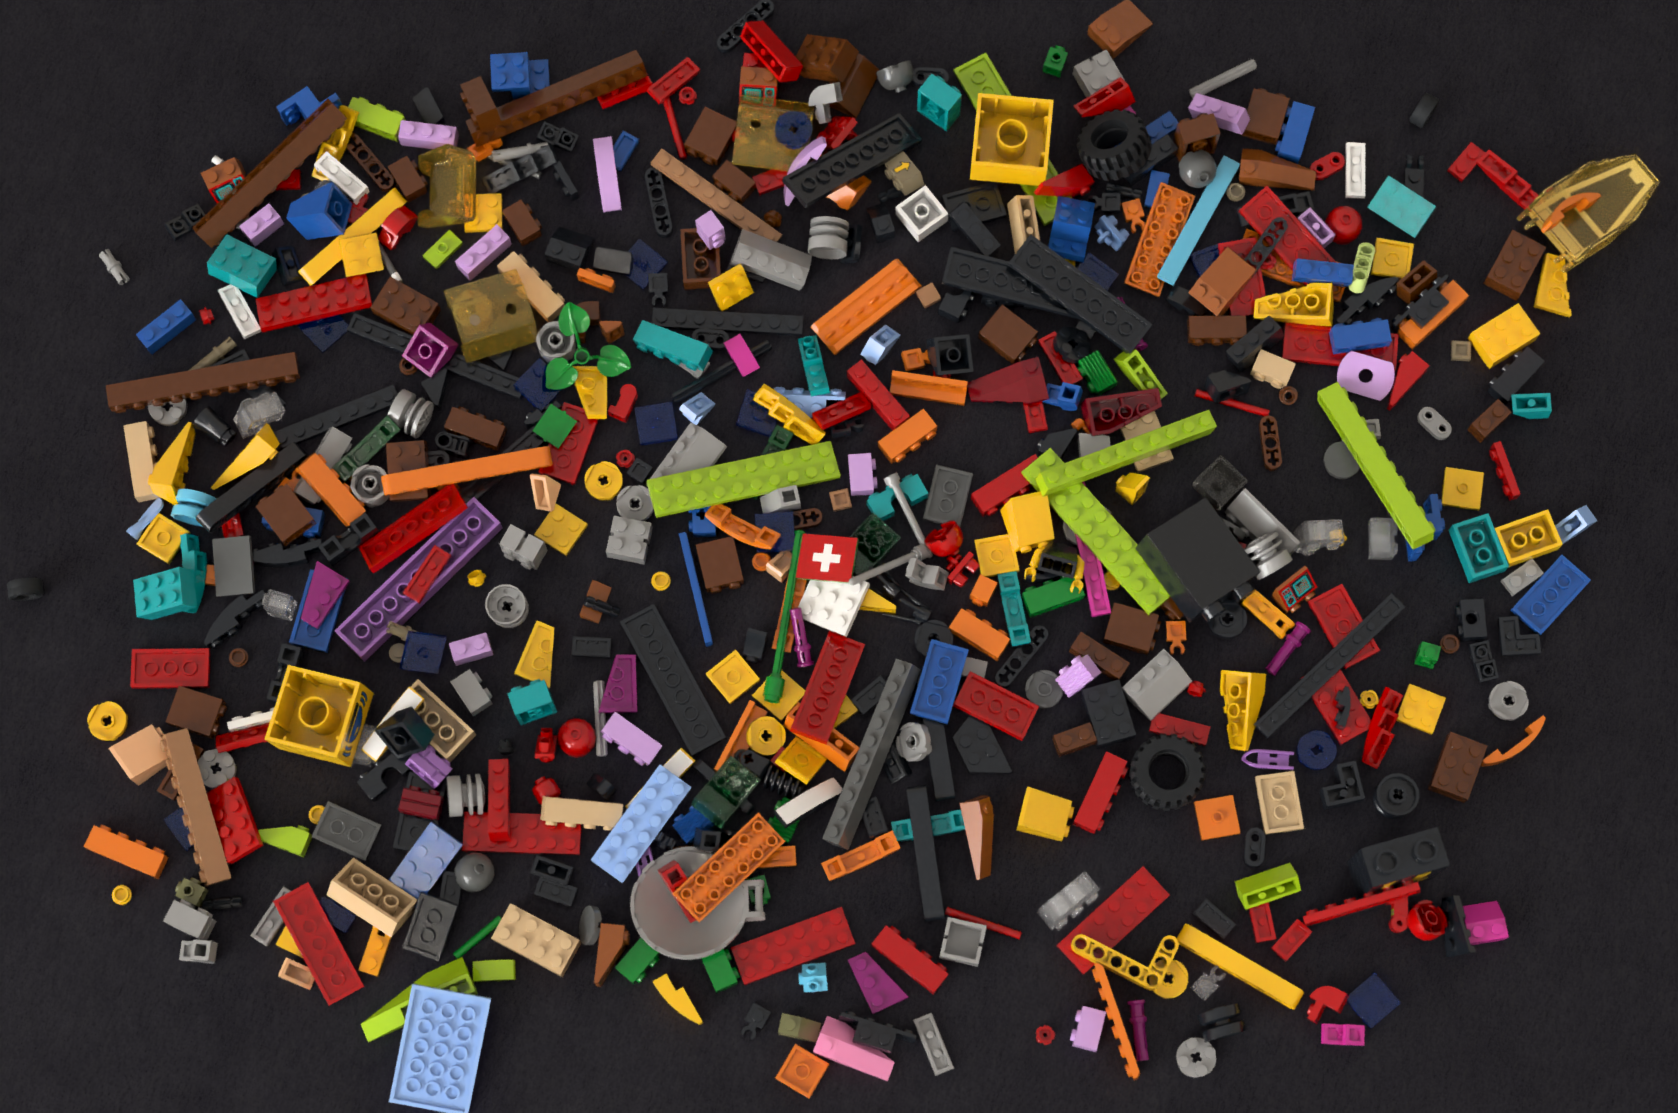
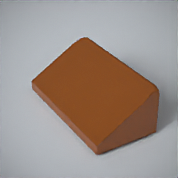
(612, 330)
(600, 592)

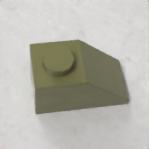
(799, 1028)

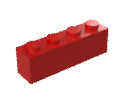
(771, 51)
(877, 395)
(1002, 489)
(1100, 791)
(499, 800)
(909, 959)

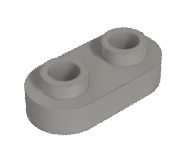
(1432, 425)

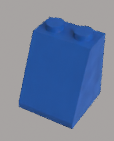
(320, 212)

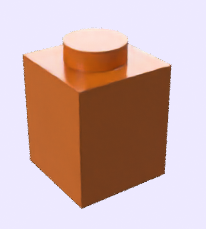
(983, 591)

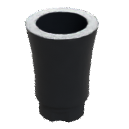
(214, 426)

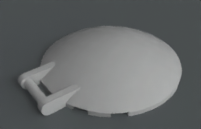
(666, 926)

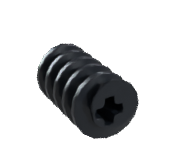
(782, 783)

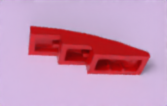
(1507, 179)
(1379, 732)

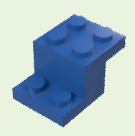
(518, 74)
(302, 104)
(1071, 228)
(1432, 510)

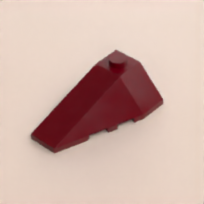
(1014, 383)
(1112, 412)

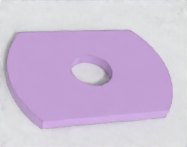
(1380, 383)

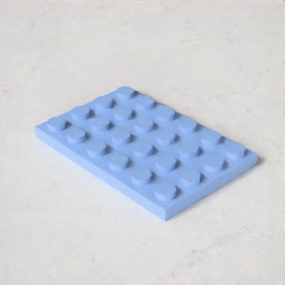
(439, 1049)

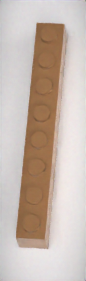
(196, 807)

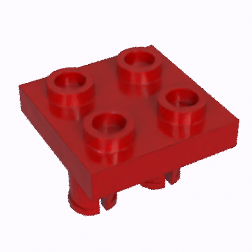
(838, 130)

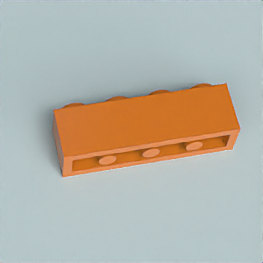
(1414, 335)
(330, 488)
(838, 748)
(125, 851)

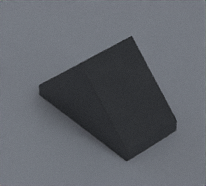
(436, 387)

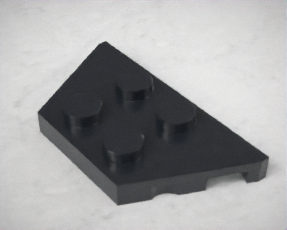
(980, 748)

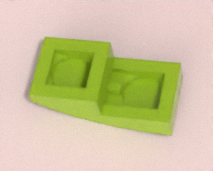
(493, 970)

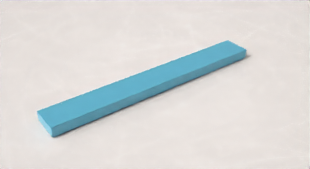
(1198, 221)

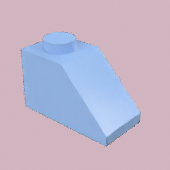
(880, 344)
(1575, 523)

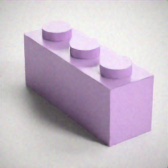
(1227, 115)
(427, 135)
(483, 252)
(630, 739)

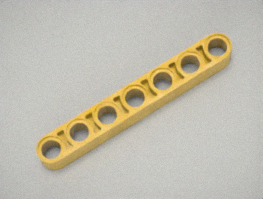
(364, 225)
(1240, 966)

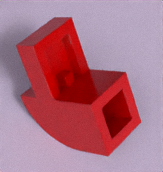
(396, 225)
(1326, 997)

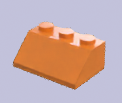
(851, 193)

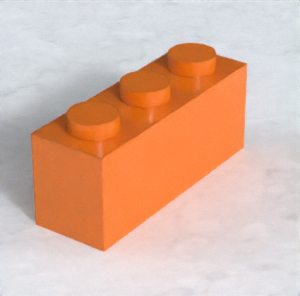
(907, 436)
(979, 634)

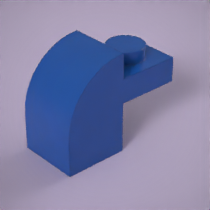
(1064, 396)

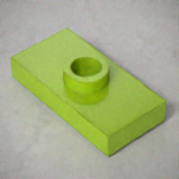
(443, 249)

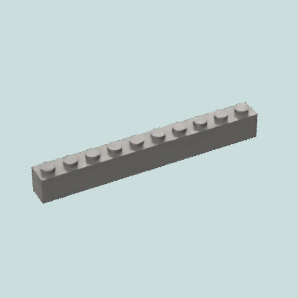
(872, 754)

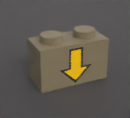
(904, 174)

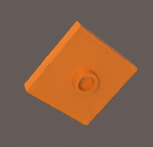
(1217, 817)
(802, 1071)

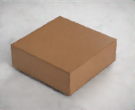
(928, 295)
(840, 500)

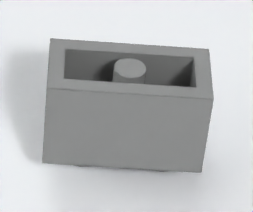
(471, 692)

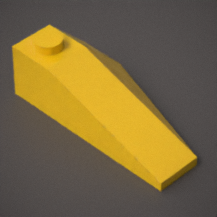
(1302, 305)
(255, 453)
(170, 469)
(1243, 699)

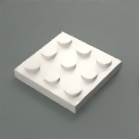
(832, 604)

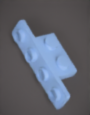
(809, 404)

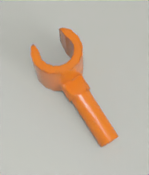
(1078, 424)

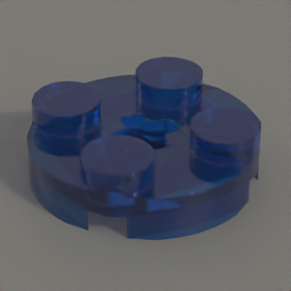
(786, 137)
(1318, 761)

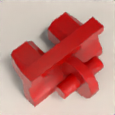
(233, 527)
(956, 575)
(546, 745)

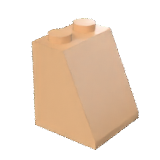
(141, 754)

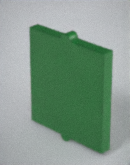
(554, 426)

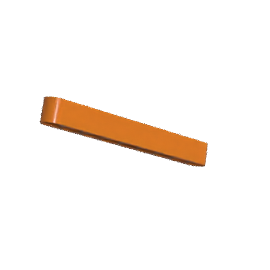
(466, 470)

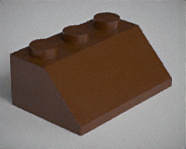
(856, 86)

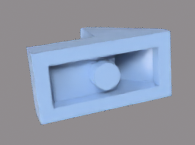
(697, 408)

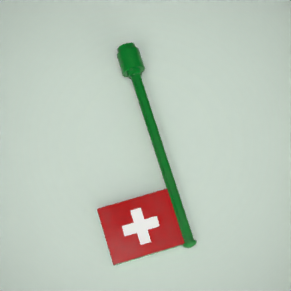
(812, 559)

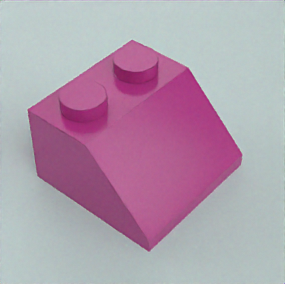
(1485, 922)

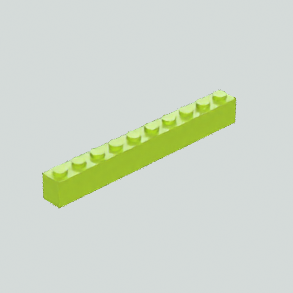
(1125, 453)
(1376, 466)

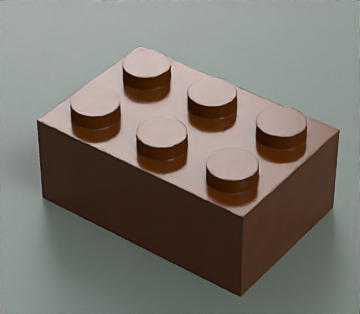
(826, 58)
(1196, 135)
(698, 261)
(1514, 265)
(404, 306)
(407, 457)
(1457, 767)

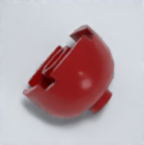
(1345, 224)
(946, 540)
(576, 737)
(1426, 921)

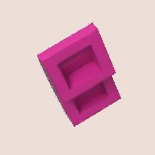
(741, 355)
(1342, 1034)

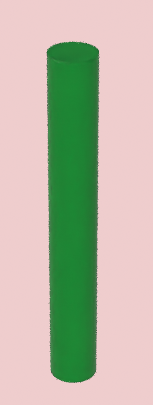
(478, 937)

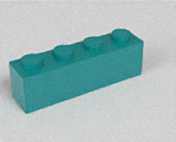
(672, 346)

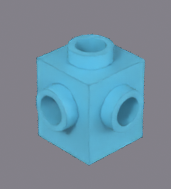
(813, 977)

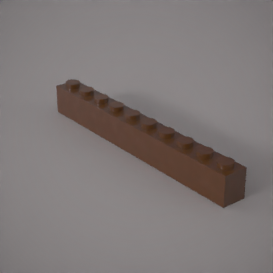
(561, 96)
(269, 173)
(203, 382)

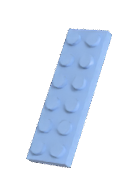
(640, 823)

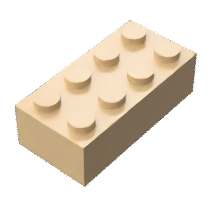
(449, 730)
(372, 897)
(536, 940)

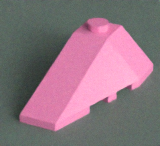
(837, 1044)

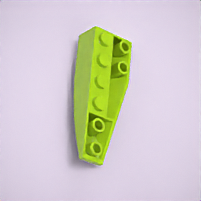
(392, 1016)

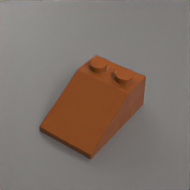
(1118, 28)
(1222, 282)
(610, 948)

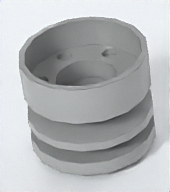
(828, 237)
(411, 413)
(1267, 555)
(496, 602)
(464, 795)

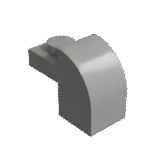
(822, 97)
(926, 575)
(198, 951)

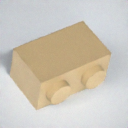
(1272, 369)

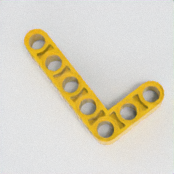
(1126, 962)

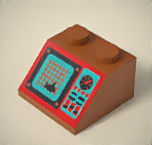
(758, 82)
(223, 178)
(1295, 590)

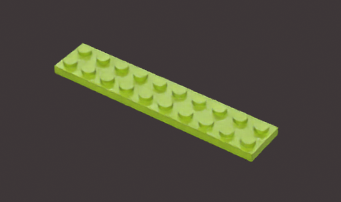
(982, 77)
(742, 479)
(1101, 535)

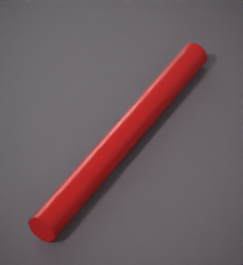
(674, 128)
(1235, 404)
(990, 925)

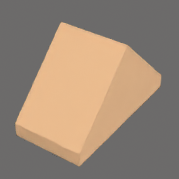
(544, 491)
(780, 565)
(296, 973)

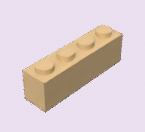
(1022, 219)
(538, 291)
(141, 458)
(580, 812)

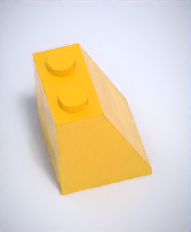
(1028, 521)
(1045, 815)

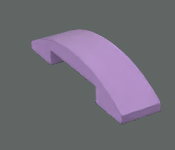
(812, 150)
(607, 174)

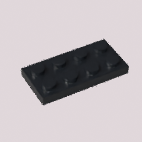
(410, 826)

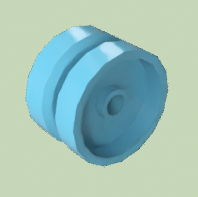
(190, 505)

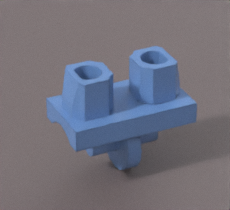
(1109, 234)

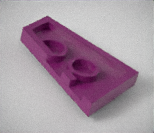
(322, 595)
(621, 687)
(875, 984)

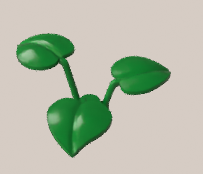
(611, 359)

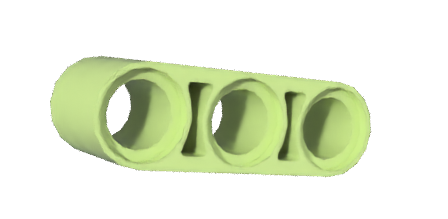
(1362, 267)

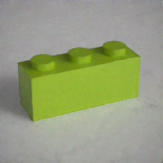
(377, 118)
(1267, 886)

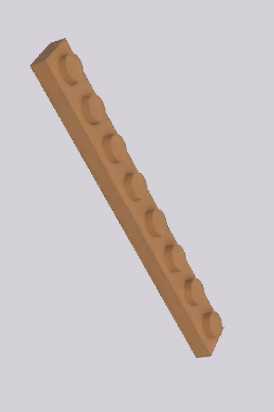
(712, 196)

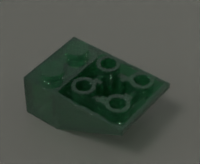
(874, 543)
(725, 792)

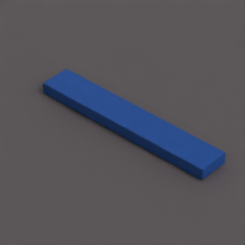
(696, 589)

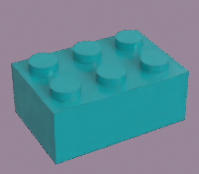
(939, 101)
(1401, 207)
(242, 266)
(1478, 548)
(165, 593)
(532, 702)

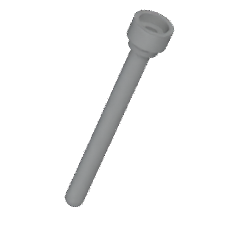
(893, 482)
(919, 552)

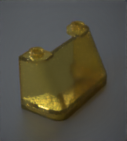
(451, 186)

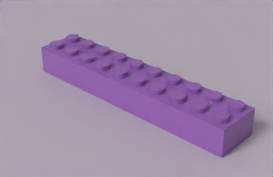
(461, 537)

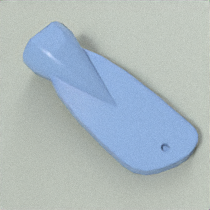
(137, 529)

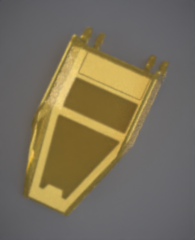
(1624, 192)

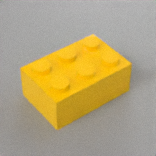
(1503, 336)
(1528, 538)

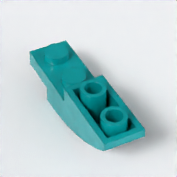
(813, 365)
(196, 561)

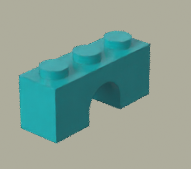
(881, 502)

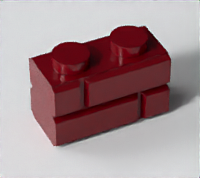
(421, 803)

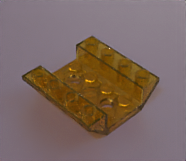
(759, 145)
(497, 328)

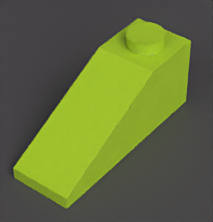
(1138, 372)
(288, 839)

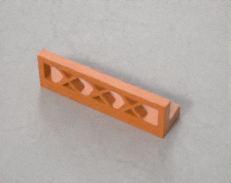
(928, 387)
(738, 737)

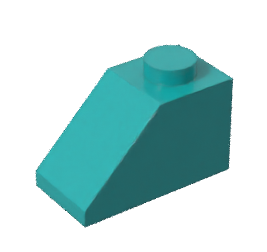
(1532, 405)

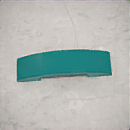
(1013, 608)
(941, 825)

